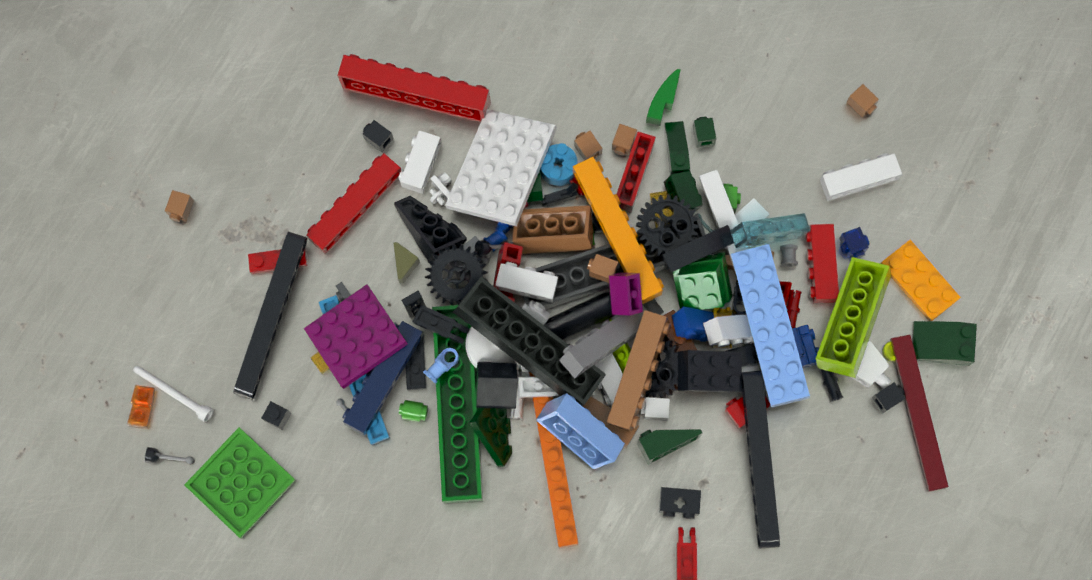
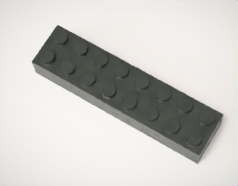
(525, 340)

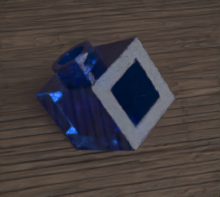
(854, 243)

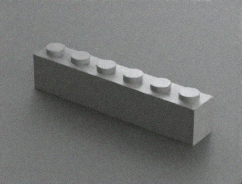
(600, 343)

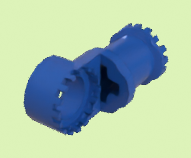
(498, 235)

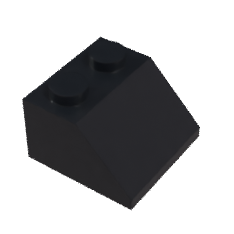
(496, 385)

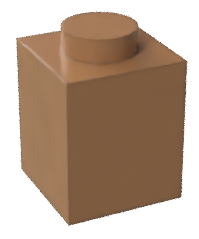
(863, 101)
(624, 140)
(587, 145)
(179, 206)
(602, 267)

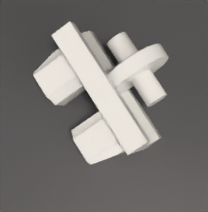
(440, 184)

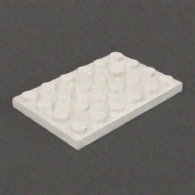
(501, 167)

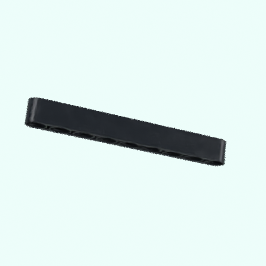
(270, 315)
(760, 460)

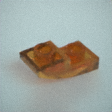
(142, 406)

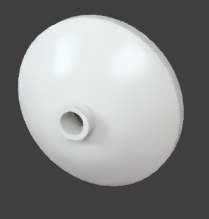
(482, 350)

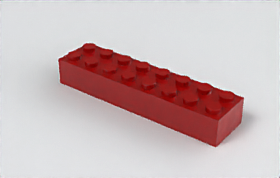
(414, 87)

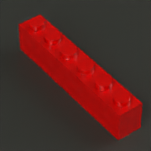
(354, 203)

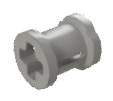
(788, 255)

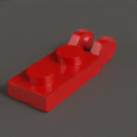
(686, 556)

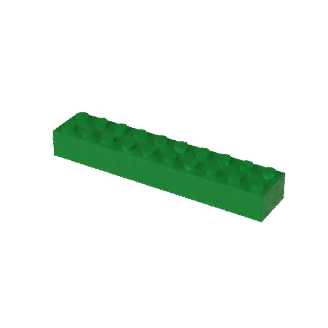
(455, 408)

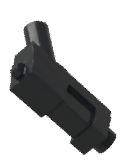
(562, 195)

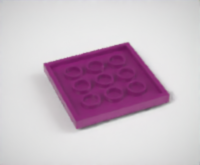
(355, 336)

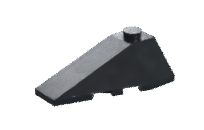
(428, 228)

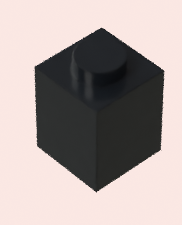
(377, 135)
(889, 397)
(276, 415)

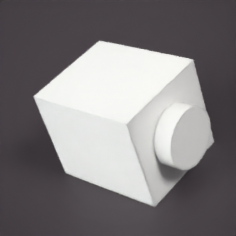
(656, 409)

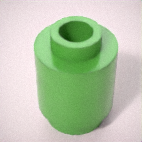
(413, 410)

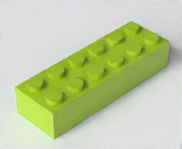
(853, 317)

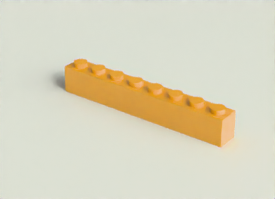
(616, 228)

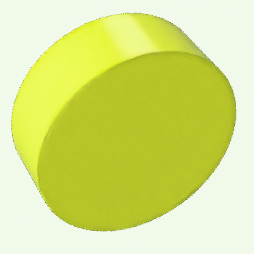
(887, 352)

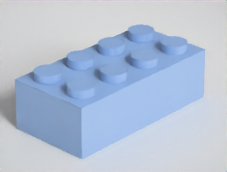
(580, 431)

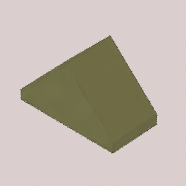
(405, 262)

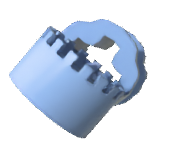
(441, 365)

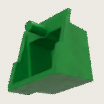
(704, 283)

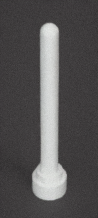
(203, 412)

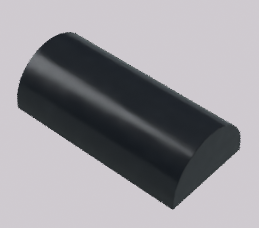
(581, 316)

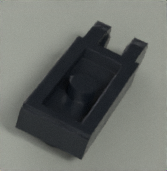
(438, 323)

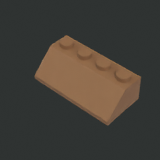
(554, 229)

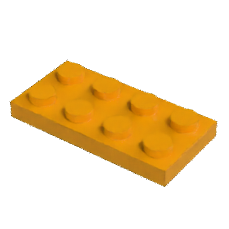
(920, 280)

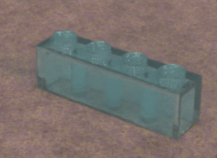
(770, 230)

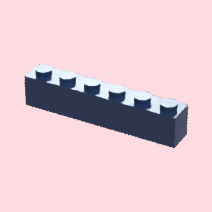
(380, 383)

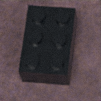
(709, 371)

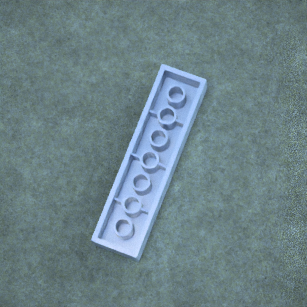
(770, 326)

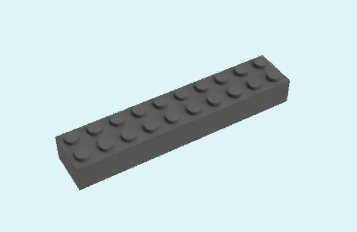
(574, 276)

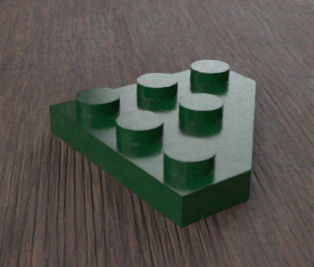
(493, 429)

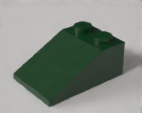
(945, 342)
(663, 442)

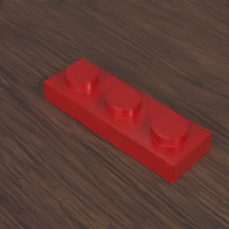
(267, 261)

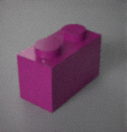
(625, 293)

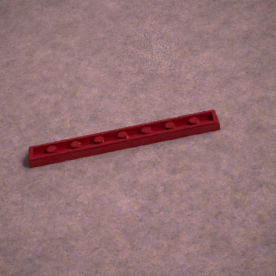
(919, 413)

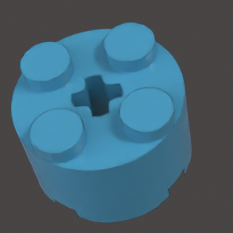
(559, 155)

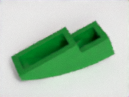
(663, 99)

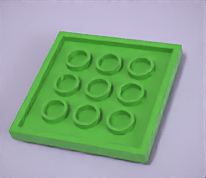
(240, 482)

